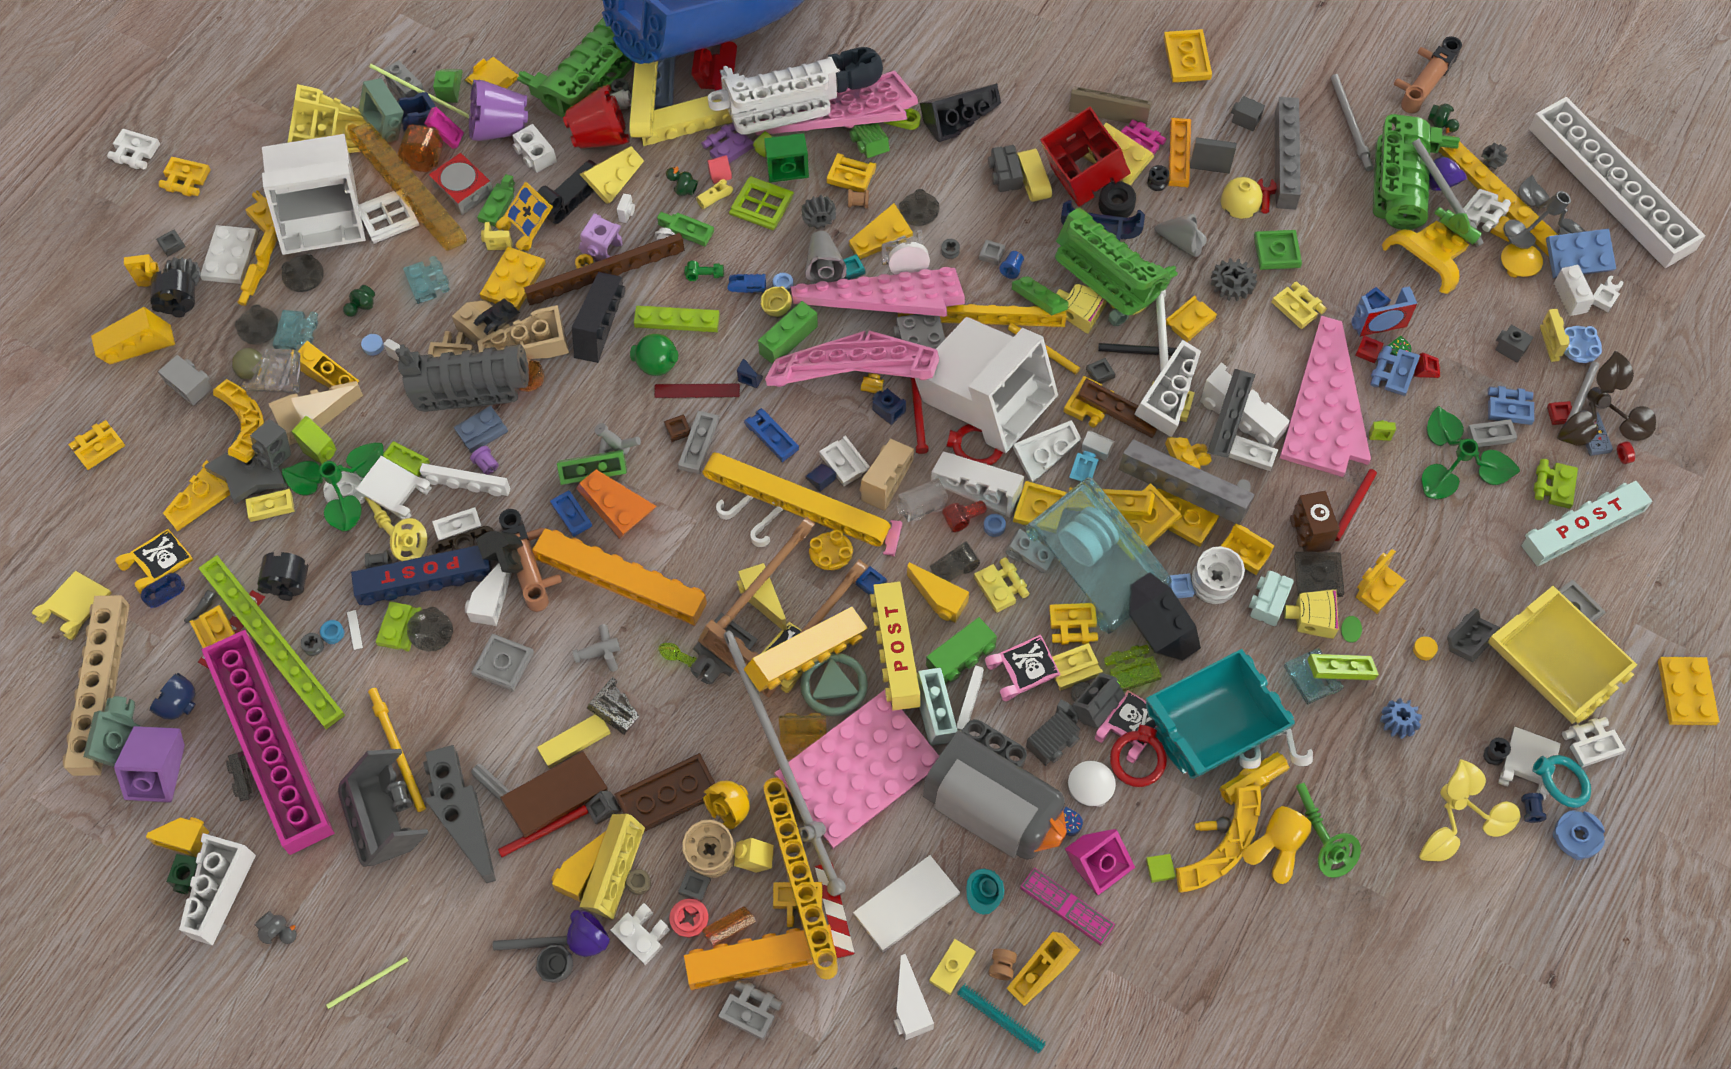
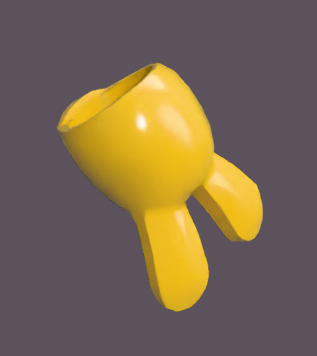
(1286, 832)

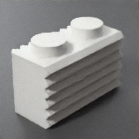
(1574, 290)

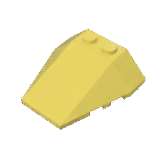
(321, 116)

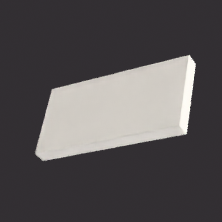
(906, 903)

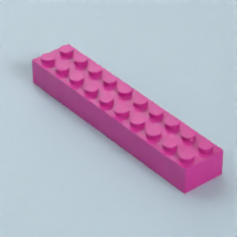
(267, 742)

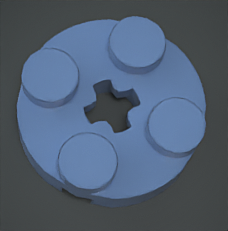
(1570, 844)

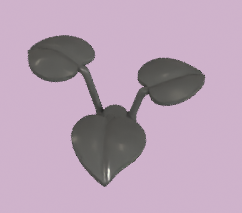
(1534, 195)

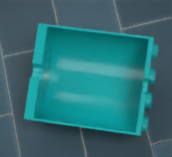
(1217, 714)

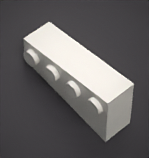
(1167, 395)
(1257, 420)
(978, 481)
(215, 886)

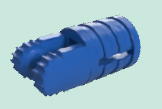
(747, 283)

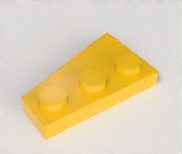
(884, 228)

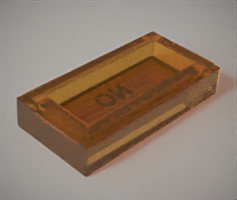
(728, 925)

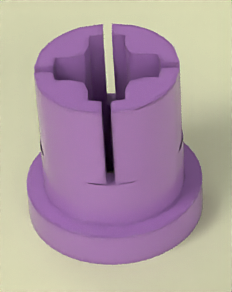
(484, 460)

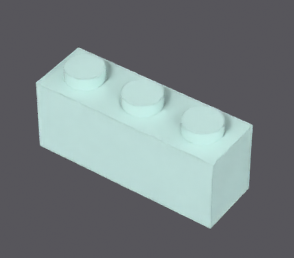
(935, 707)

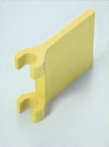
(71, 603)

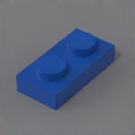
(571, 513)

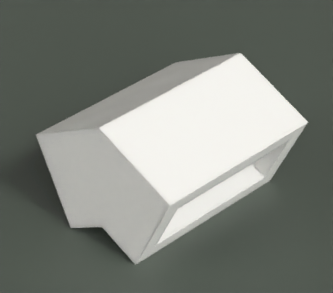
(1098, 445)

